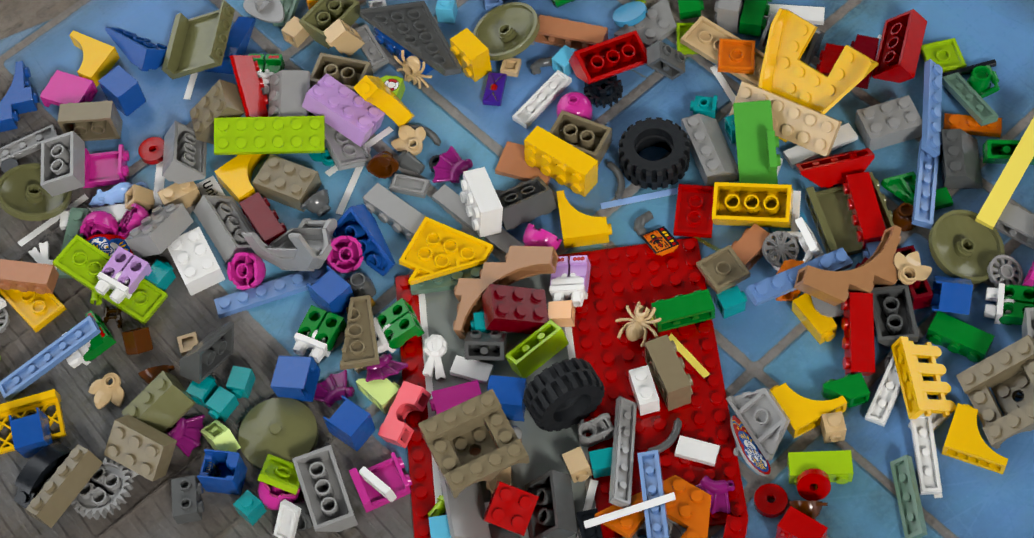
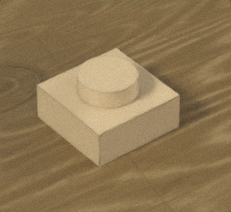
(511, 67)
(187, 342)

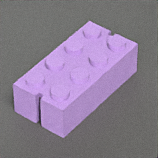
(343, 109)

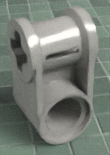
(599, 427)

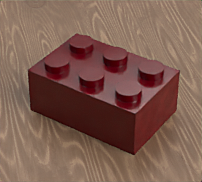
(514, 308)

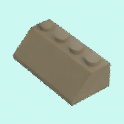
(64, 486)

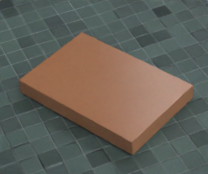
(513, 164)

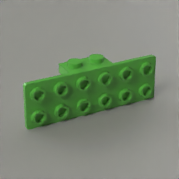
(756, 142)

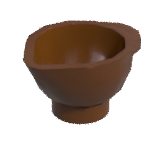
(383, 165)
(903, 217)
(150, 374)
(810, 508)

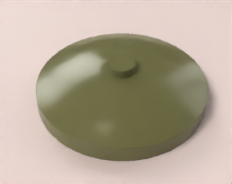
(508, 30)
(25, 198)
(964, 246)
(277, 428)

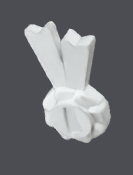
(43, 256)
(435, 347)

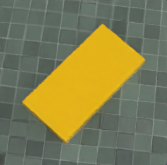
(33, 307)

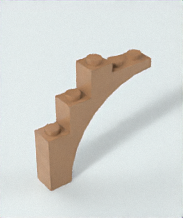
(518, 264)
(835, 285)

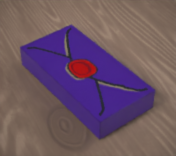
(494, 89)

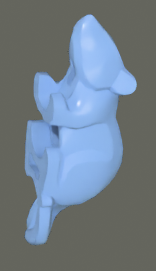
(114, 195)

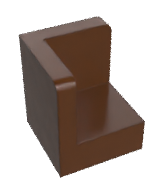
(137, 341)

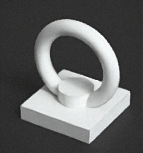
(806, 239)

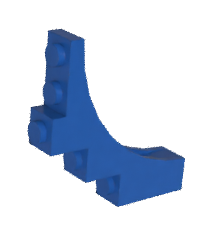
(18, 99)

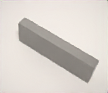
(371, 48)

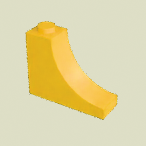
(97, 57)
(379, 94)
(237, 175)
(580, 228)
(819, 326)
(804, 412)
(966, 443)

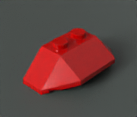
(833, 169)

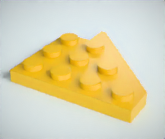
(442, 251)

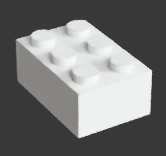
(481, 202)
(195, 261)

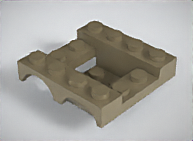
(1006, 374)
(462, 428)

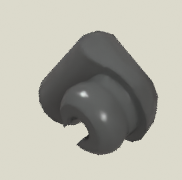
(542, 62)
(640, 222)

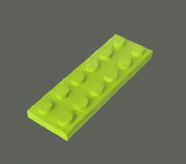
(269, 135)
(85, 261)

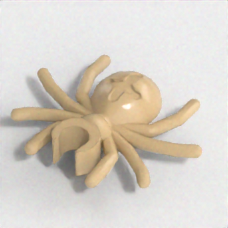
(411, 67)
(638, 324)

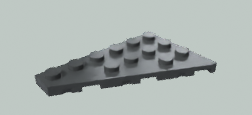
(416, 31)

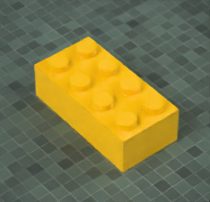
(561, 161)
(752, 204)

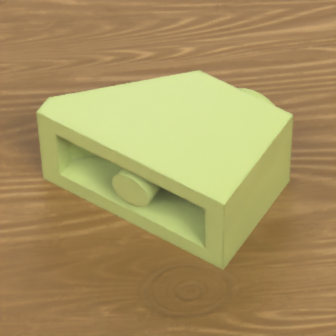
(379, 392)
(220, 437)

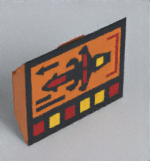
(660, 241)

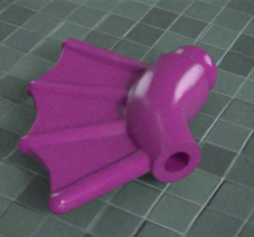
(450, 167)
(386, 368)
(333, 388)
(187, 433)
(718, 492)

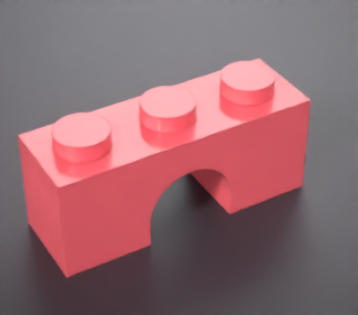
(408, 399)

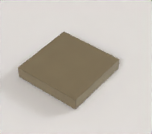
(723, 269)

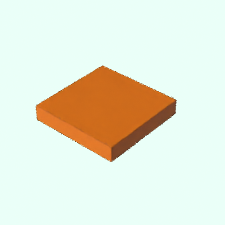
(736, 56)

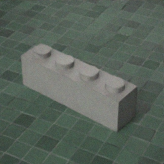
(393, 210)
(1016, 224)

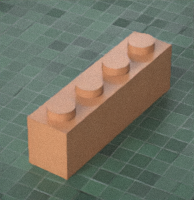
(569, 33)
(749, 246)
(28, 276)

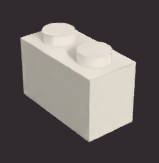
(644, 390)

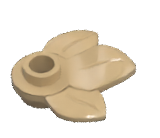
(408, 138)
(912, 267)
(105, 393)

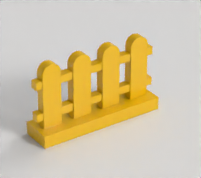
(911, 379)

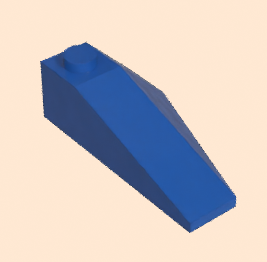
(236, 44)
(138, 49)
(362, 225)

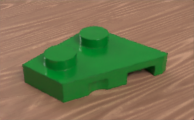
(901, 186)

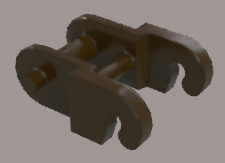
(107, 311)

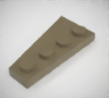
(360, 337)

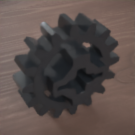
(604, 91)

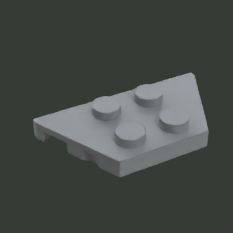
(656, 25)
(761, 418)

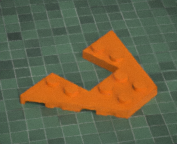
(688, 510)

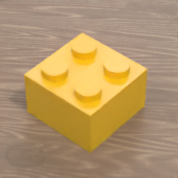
(471, 54)

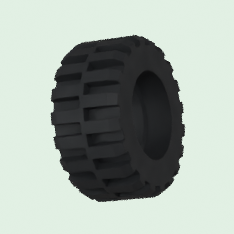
(648, 134)
(563, 394)

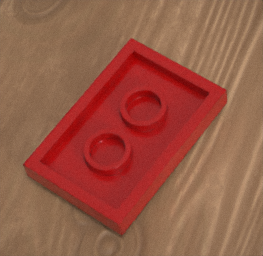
(694, 211)

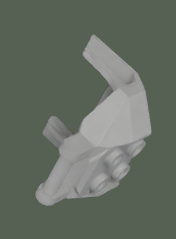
(299, 247)

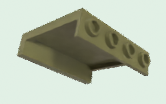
(198, 42)
(834, 218)

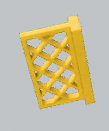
(26, 405)

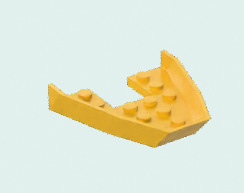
(797, 81)

